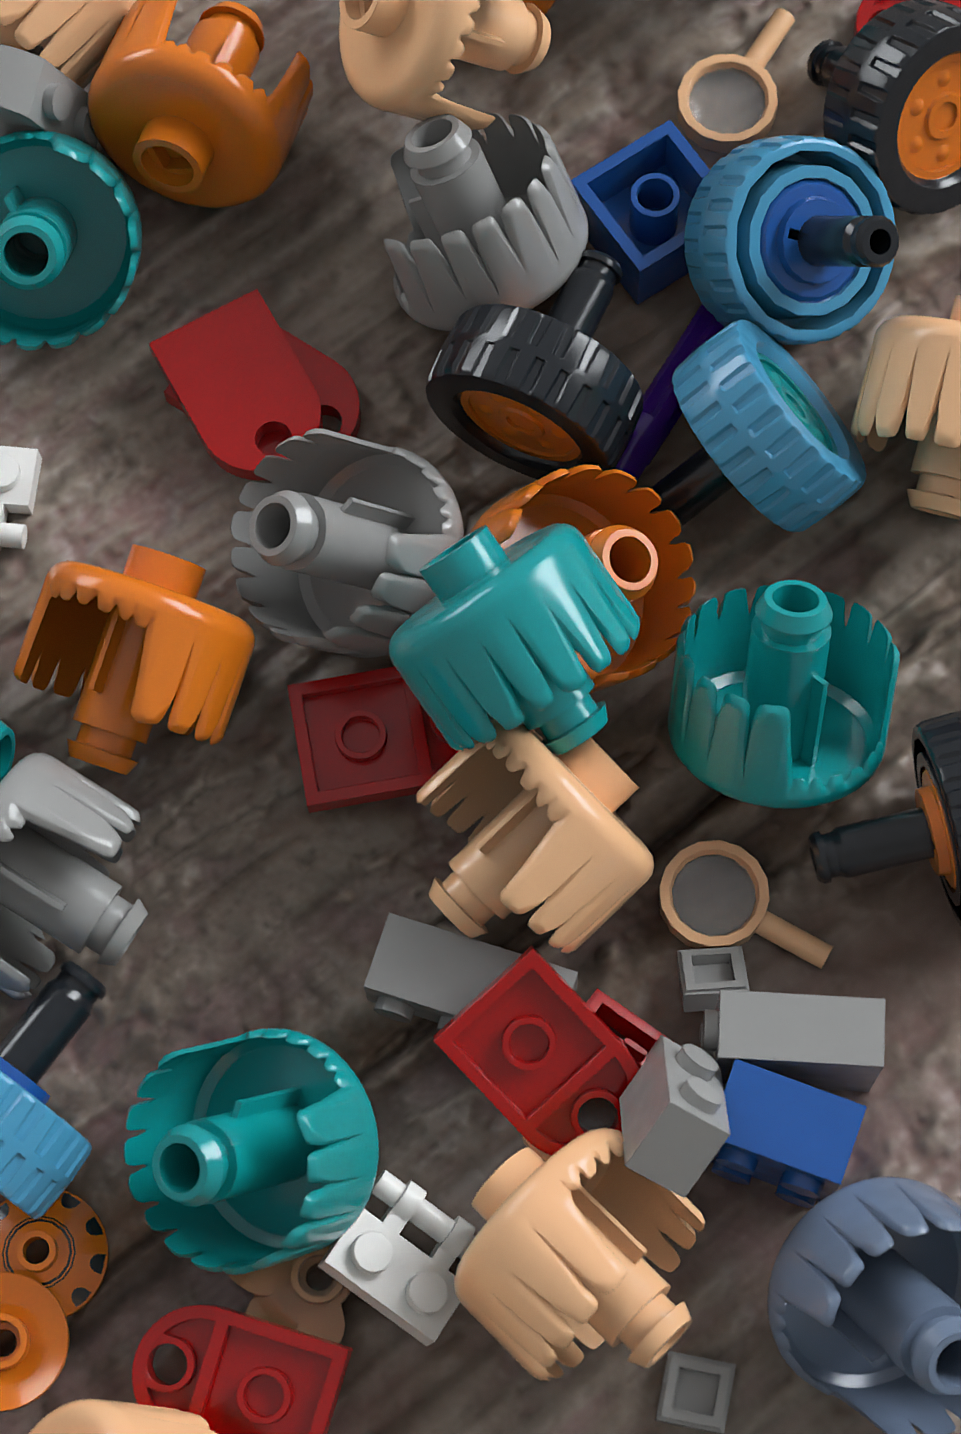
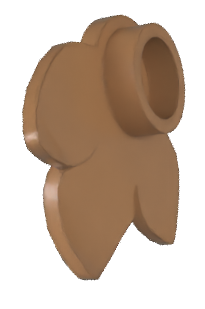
(287, 1299)

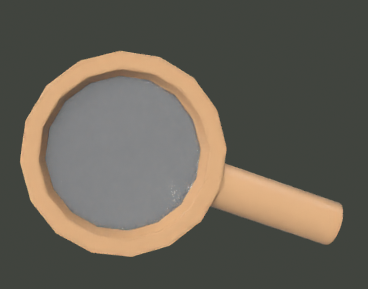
(731, 96)
(720, 898)

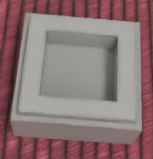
(707, 972)
(695, 1392)

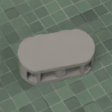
(41, 97)

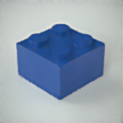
(641, 207)
(786, 1135)

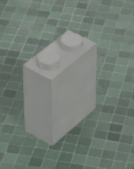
(799, 1036)

